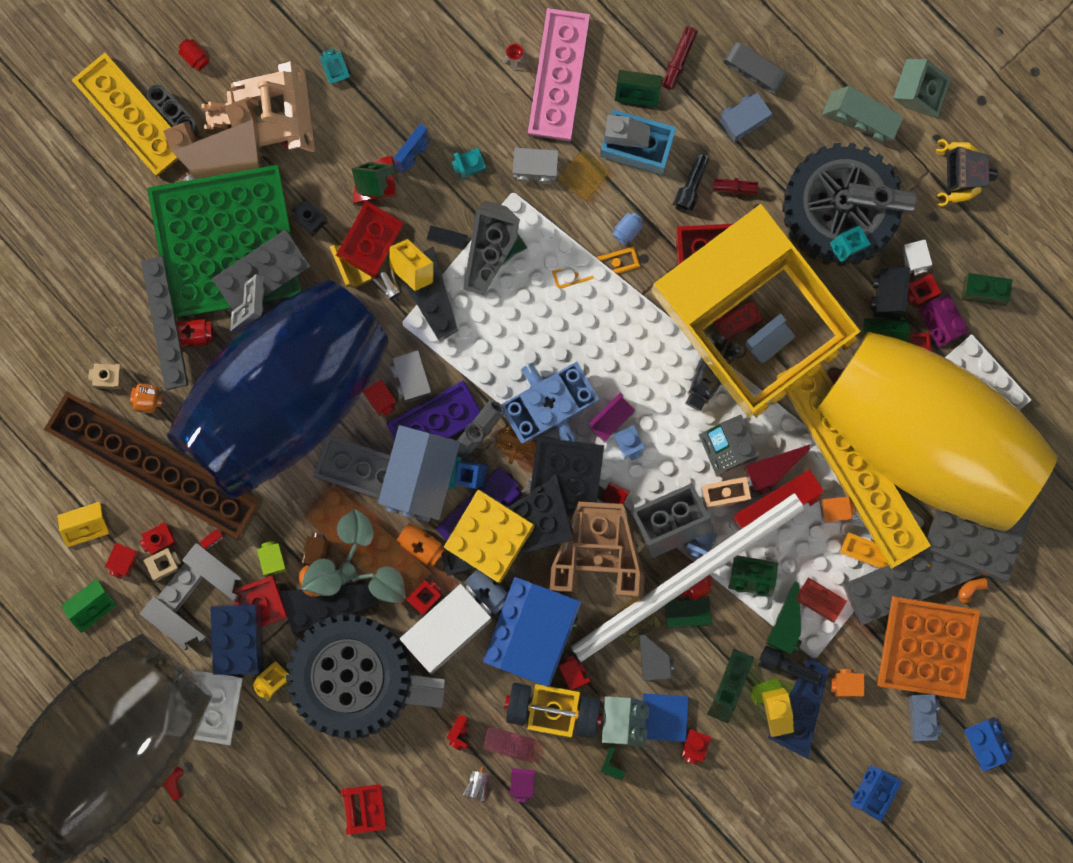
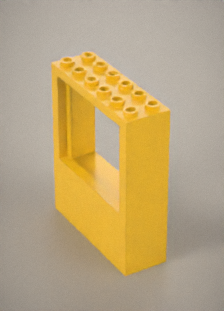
(728, 273)

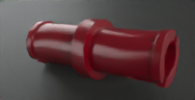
(735, 186)

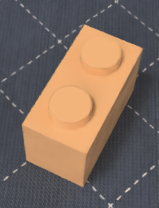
(725, 493)

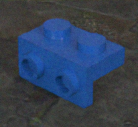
(989, 743)

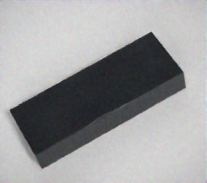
(447, 237)

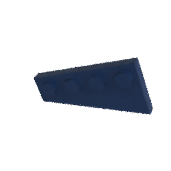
(805, 706)

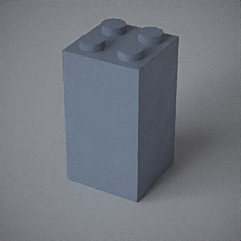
(418, 474)

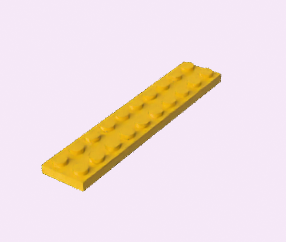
(870, 492)

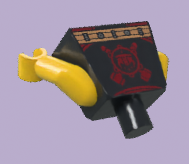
(966, 171)

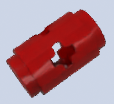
(203, 332)

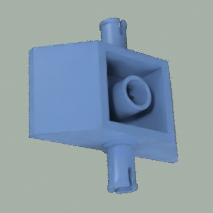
(568, 391)

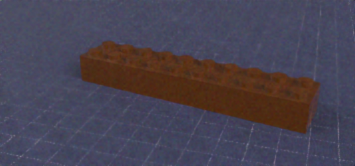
(150, 465)

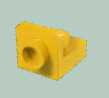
(270, 681)

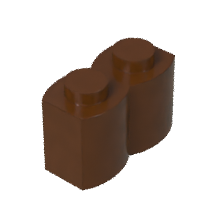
(315, 548)

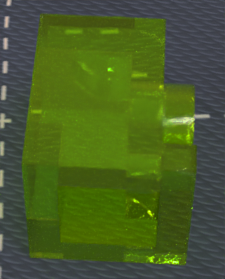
(769, 685)

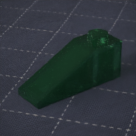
(730, 686)

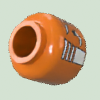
(145, 398)

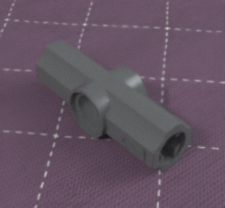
(895, 199)
(485, 422)

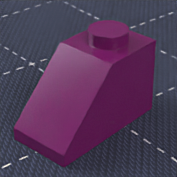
(522, 784)

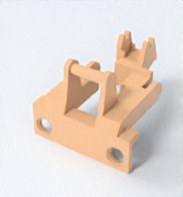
(277, 126)

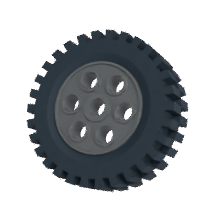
(388, 676)

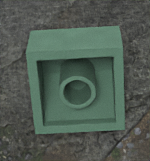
(922, 87)

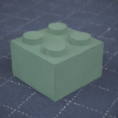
(625, 721)

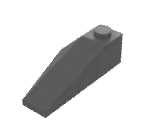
(491, 241)

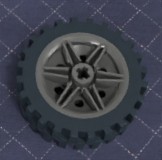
(818, 175)

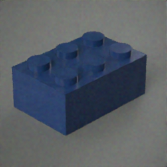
(236, 639)

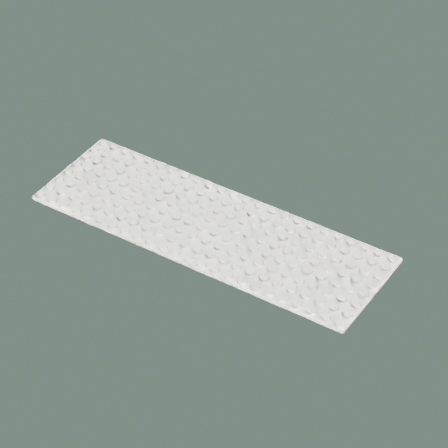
(643, 354)

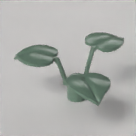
(326, 581)

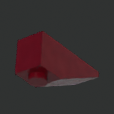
(768, 472)

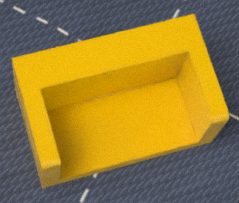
(411, 264)

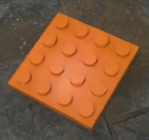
(928, 647)

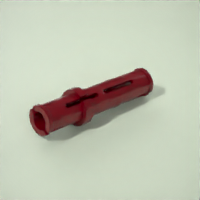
(682, 51)

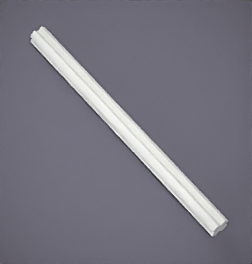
(688, 577)

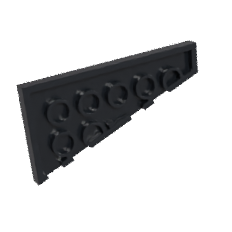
(541, 507)

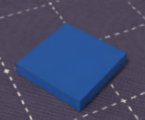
(666, 717)

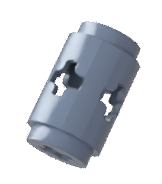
(497, 595)

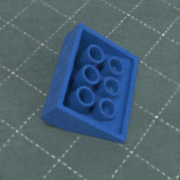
(531, 632)

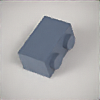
(745, 117)

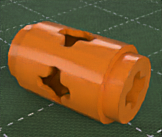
(431, 548)

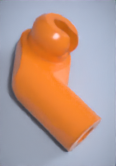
(969, 588)

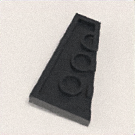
(434, 302)
(306, 611)

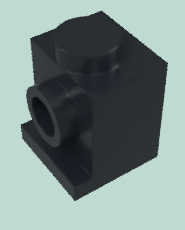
(312, 224)

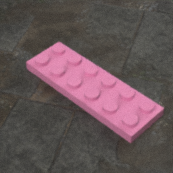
(558, 74)

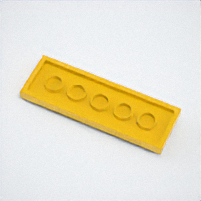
(127, 112)

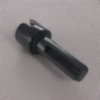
(687, 196)
(774, 660)

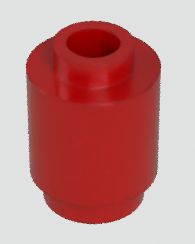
(193, 54)

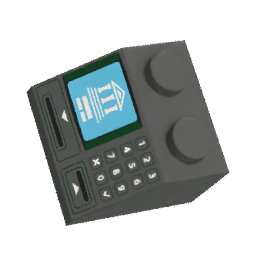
(728, 445)

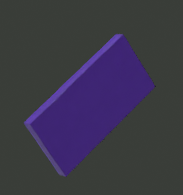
(442, 414)

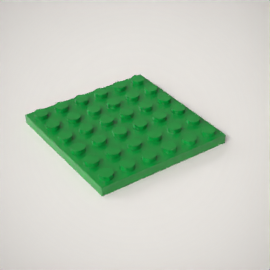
(212, 225)

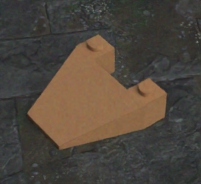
(223, 152)
(600, 546)

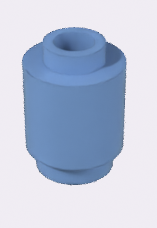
(628, 228)

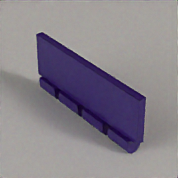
(497, 486)

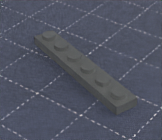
(164, 323)

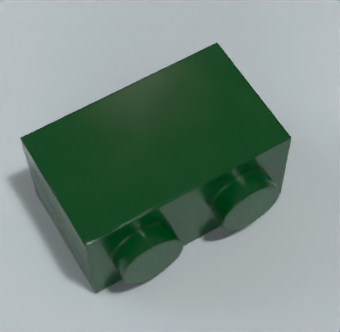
(987, 289)

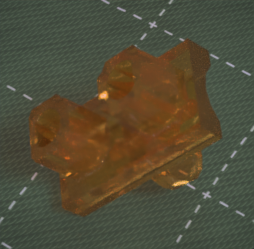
(512, 446)

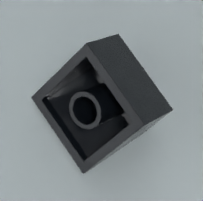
(891, 292)

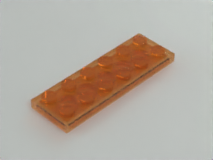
(381, 552)

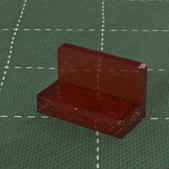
(820, 600)

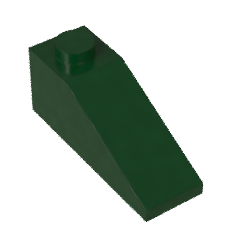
(787, 627)

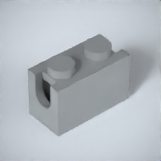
(535, 165)
(411, 377)

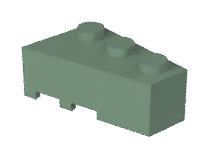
(862, 114)

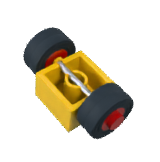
(553, 710)

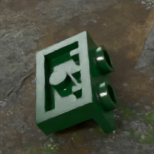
(753, 576)

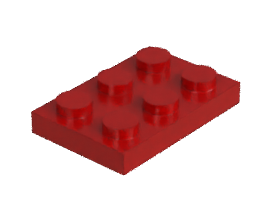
(369, 239)

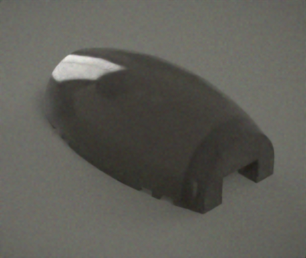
(101, 750)

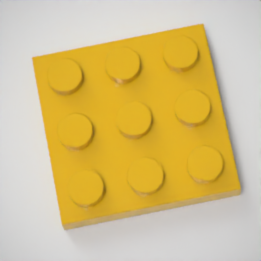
(489, 536)

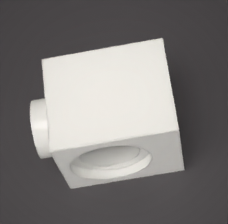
(917, 257)

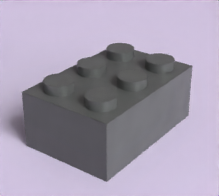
(672, 520)

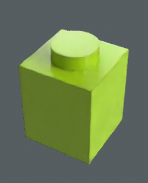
(271, 559)

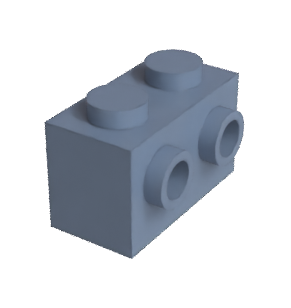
(923, 718)

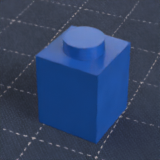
(471, 474)

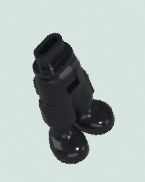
(705, 381)

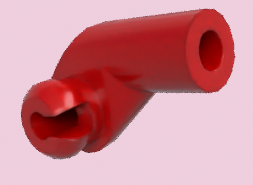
(171, 784)

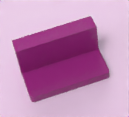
(611, 417)

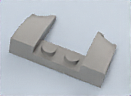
(163, 609)

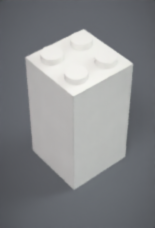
(447, 628)

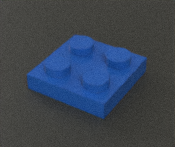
(413, 146)

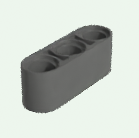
(755, 68)
(169, 102)

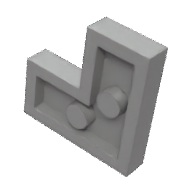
(251, 307)

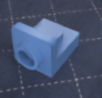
(629, 443)

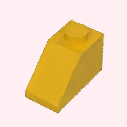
(778, 712)

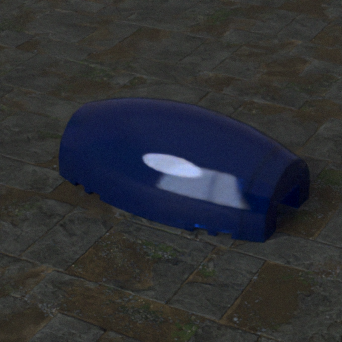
(280, 387)

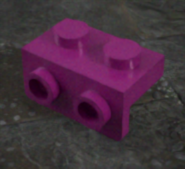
(943, 319)

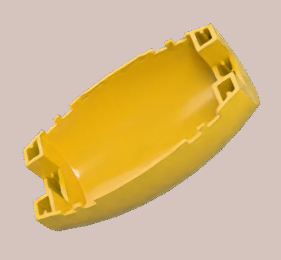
(939, 432)

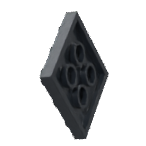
(576, 465)

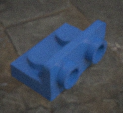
(876, 792)

